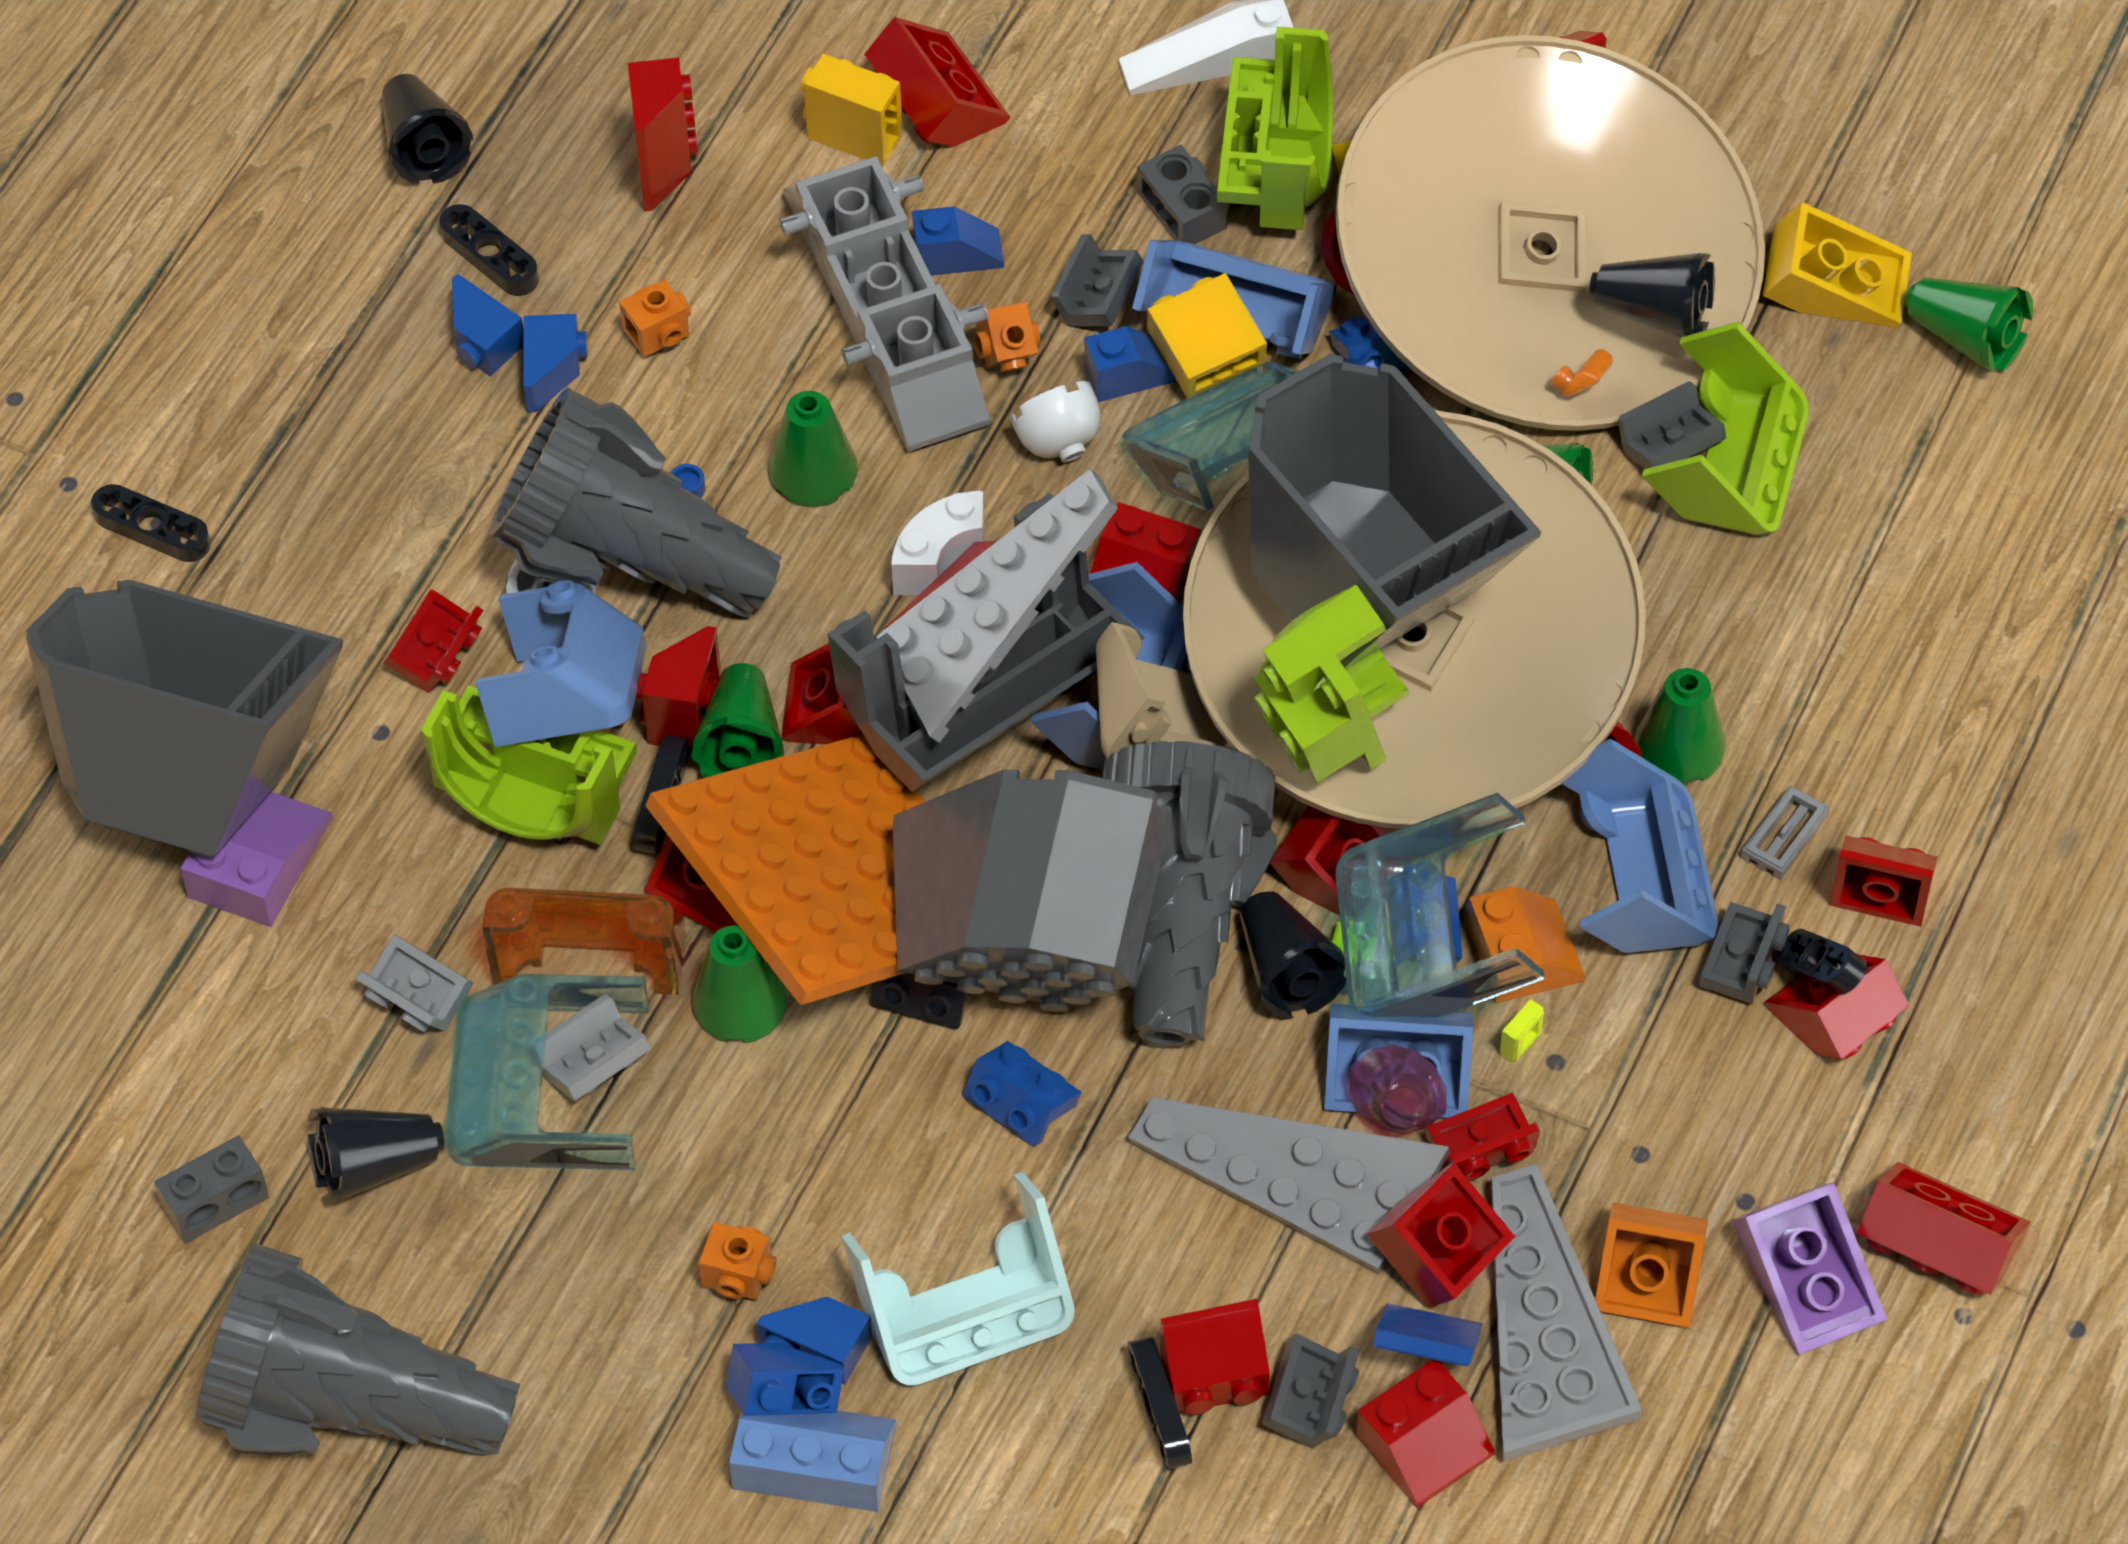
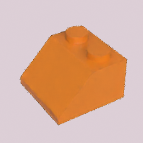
(1532, 925)
(1651, 1264)

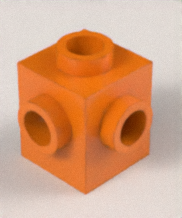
(655, 317)
(1007, 337)
(736, 1261)

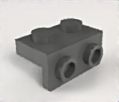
(1095, 283)
(1669, 428)
(1743, 951)
(1311, 1391)

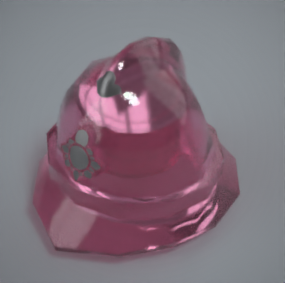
(1397, 1089)

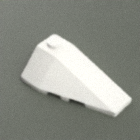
(1206, 46)

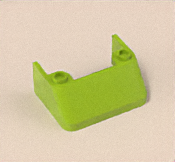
(1764, 417)

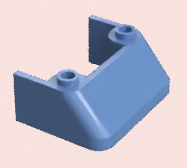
(1282, 302)
(1157, 618)
(576, 667)
(1652, 851)

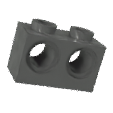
(1181, 196)
(211, 1189)

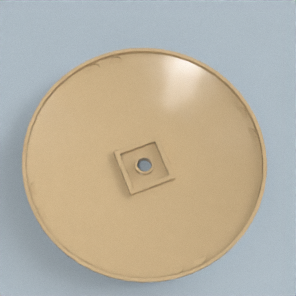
(1523, 148)
(1500, 688)

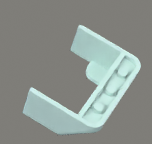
(975, 1315)

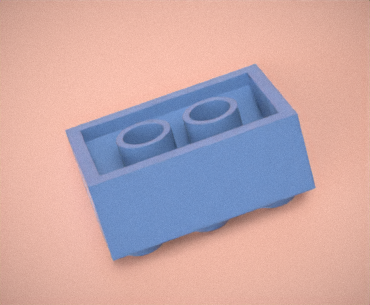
(1441, 1040)
(814, 1457)

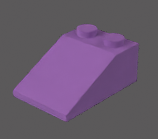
(259, 861)
(1811, 1267)

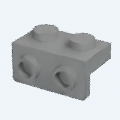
(417, 984)
(591, 1048)

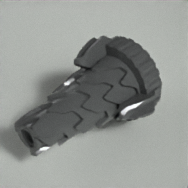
(598, 499)
(1210, 861)
(307, 1359)

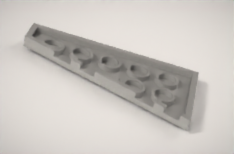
(989, 603)
(1299, 1173)
(1553, 1345)

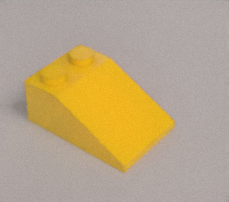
(1835, 269)

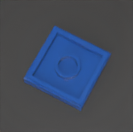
(1427, 1335)

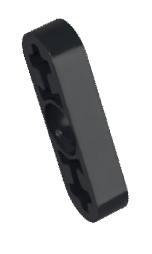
(495, 266)
(159, 539)
(666, 773)
(1822, 961)
(1159, 1402)

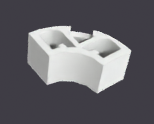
(936, 540)

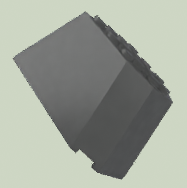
(1374, 494)
(173, 707)
(1028, 886)

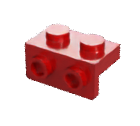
(432, 640)
(1485, 1136)

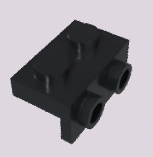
(928, 1002)

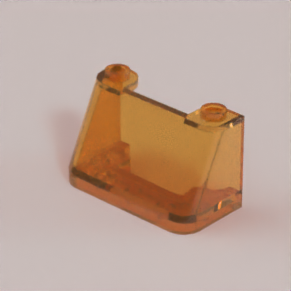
(526, 920)

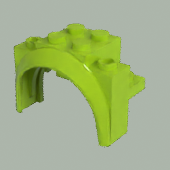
(1283, 153)
(1314, 700)
(528, 787)

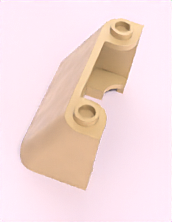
(1144, 699)

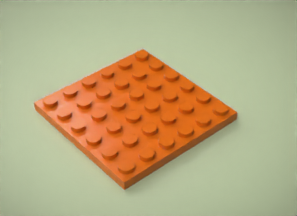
(800, 860)

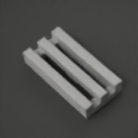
(1767, 859)

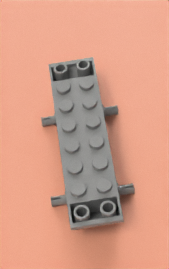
(889, 300)

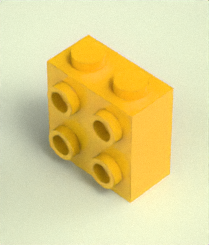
(852, 108)
(1206, 334)

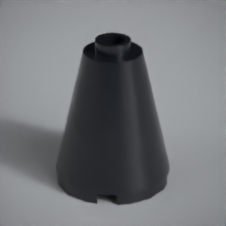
(423, 131)
(1658, 291)
(1290, 956)
(368, 1148)

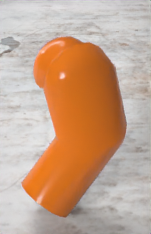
(1587, 376)

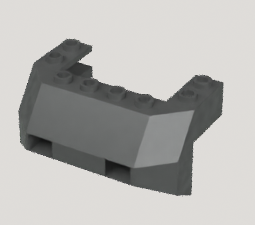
(1041, 667)

